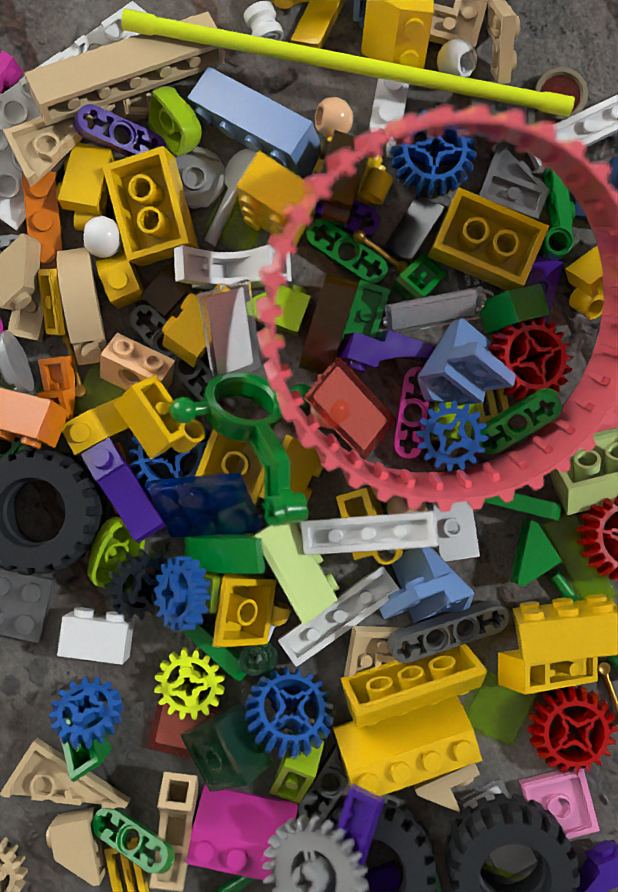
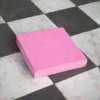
(566, 798)

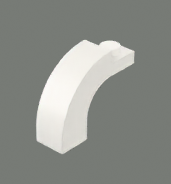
(209, 268)

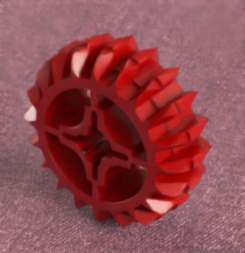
(524, 346)
(599, 542)
(593, 715)

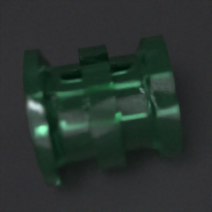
(268, 655)

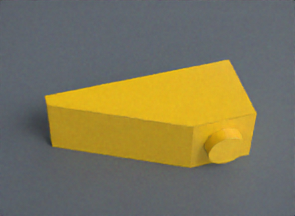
(94, 427)
(544, 675)

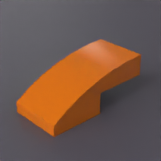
(58, 382)

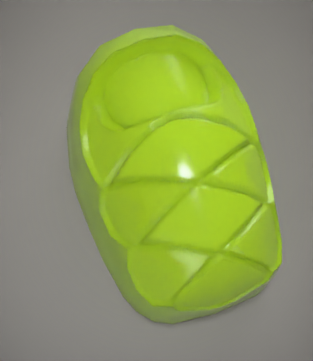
(174, 120)
(108, 546)

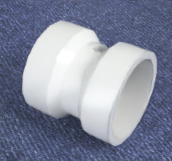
(261, 19)

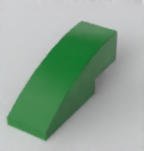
(226, 553)

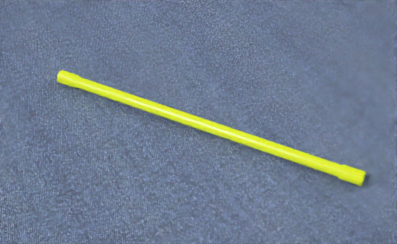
(151, 25)

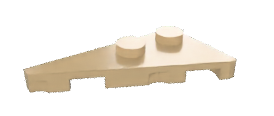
(43, 146)
(45, 776)

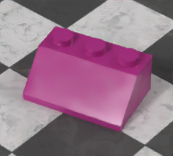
(235, 831)

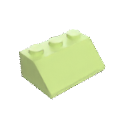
(591, 475)
(297, 573)

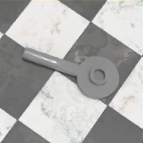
(234, 171)

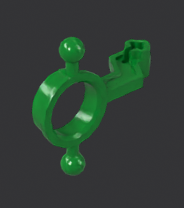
(281, 503)

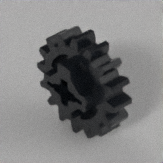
(134, 584)

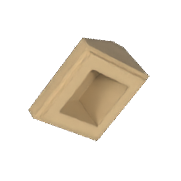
(134, 107)

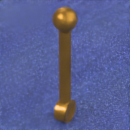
(359, 236)
(80, 390)
(604, 669)

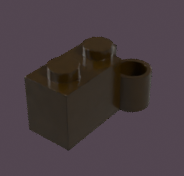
(343, 189)

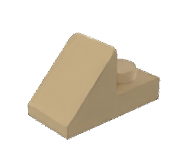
(438, 788)

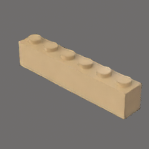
(118, 71)

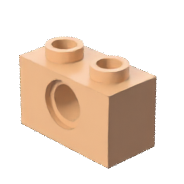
(129, 362)

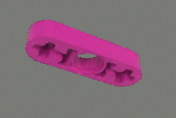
(408, 388)

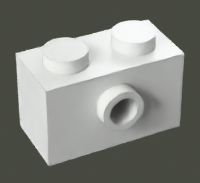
(455, 532)
(95, 636)

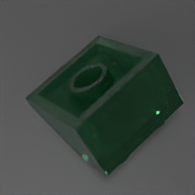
(226, 750)

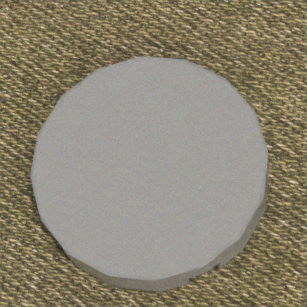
(203, 185)
(14, 364)

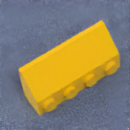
(402, 687)
(408, 747)

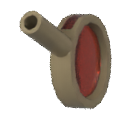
(565, 82)

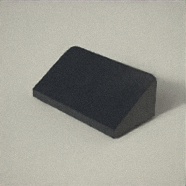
(413, 229)

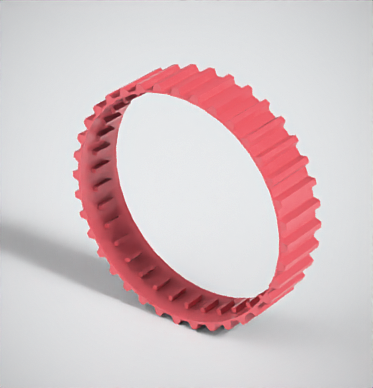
(586, 407)

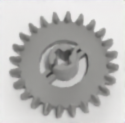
(316, 871)

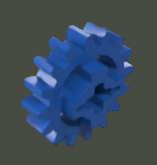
(465, 442)
(182, 593)
(86, 712)

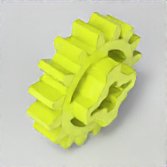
(191, 696)

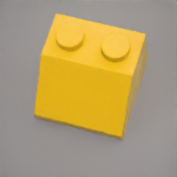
(397, 31)
(232, 456)
(303, 464)
(244, 610)

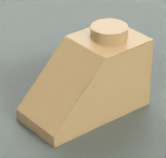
(19, 272)
(77, 845)

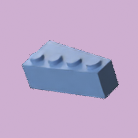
(256, 122)

